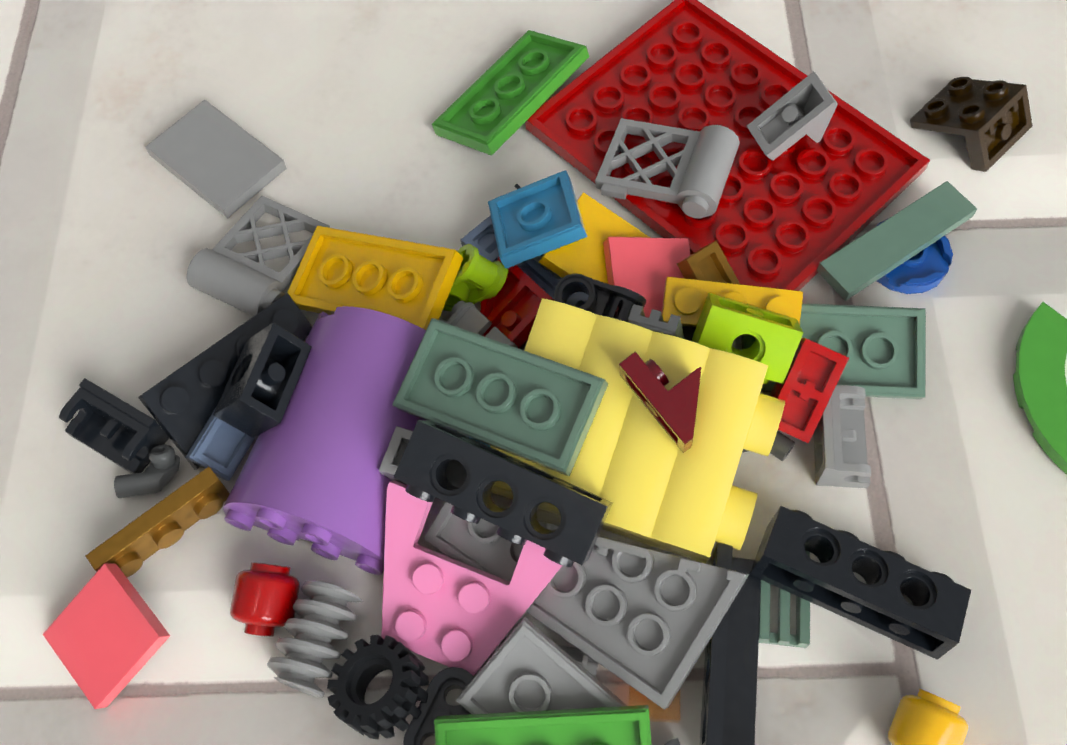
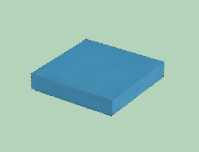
(536, 219)

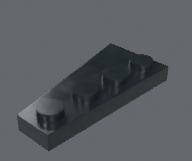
(191, 393)

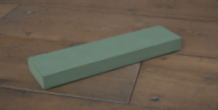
(896, 240)

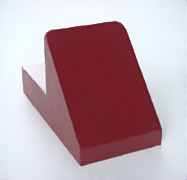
(673, 408)

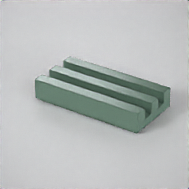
(783, 637)

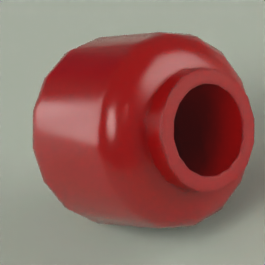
(264, 598)

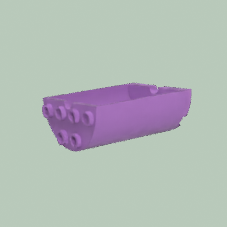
(322, 463)

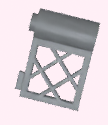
(696, 180)
(238, 277)

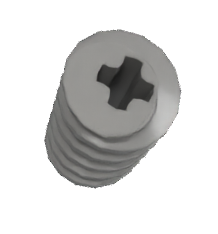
(312, 636)

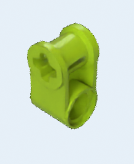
(476, 278)

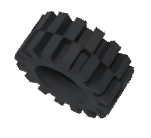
(398, 700)

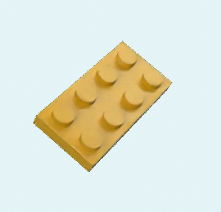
(374, 274)

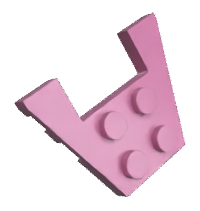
(444, 604)

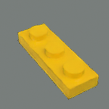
(688, 296)

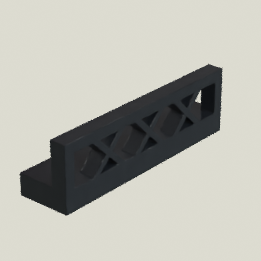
(732, 662)

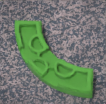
(1042, 380)

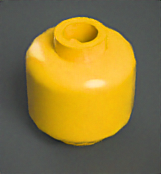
(927, 721)

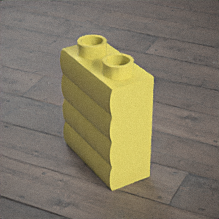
(629, 459)

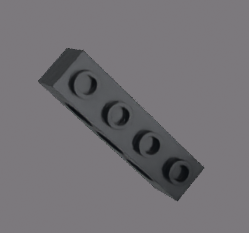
(424, 472)
(929, 625)

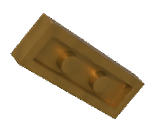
(161, 524)

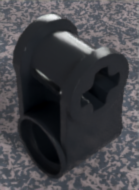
(602, 299)

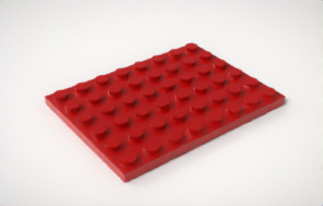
(702, 71)

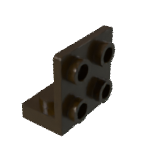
(985, 112)

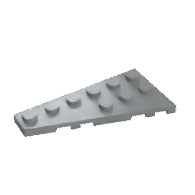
(624, 607)

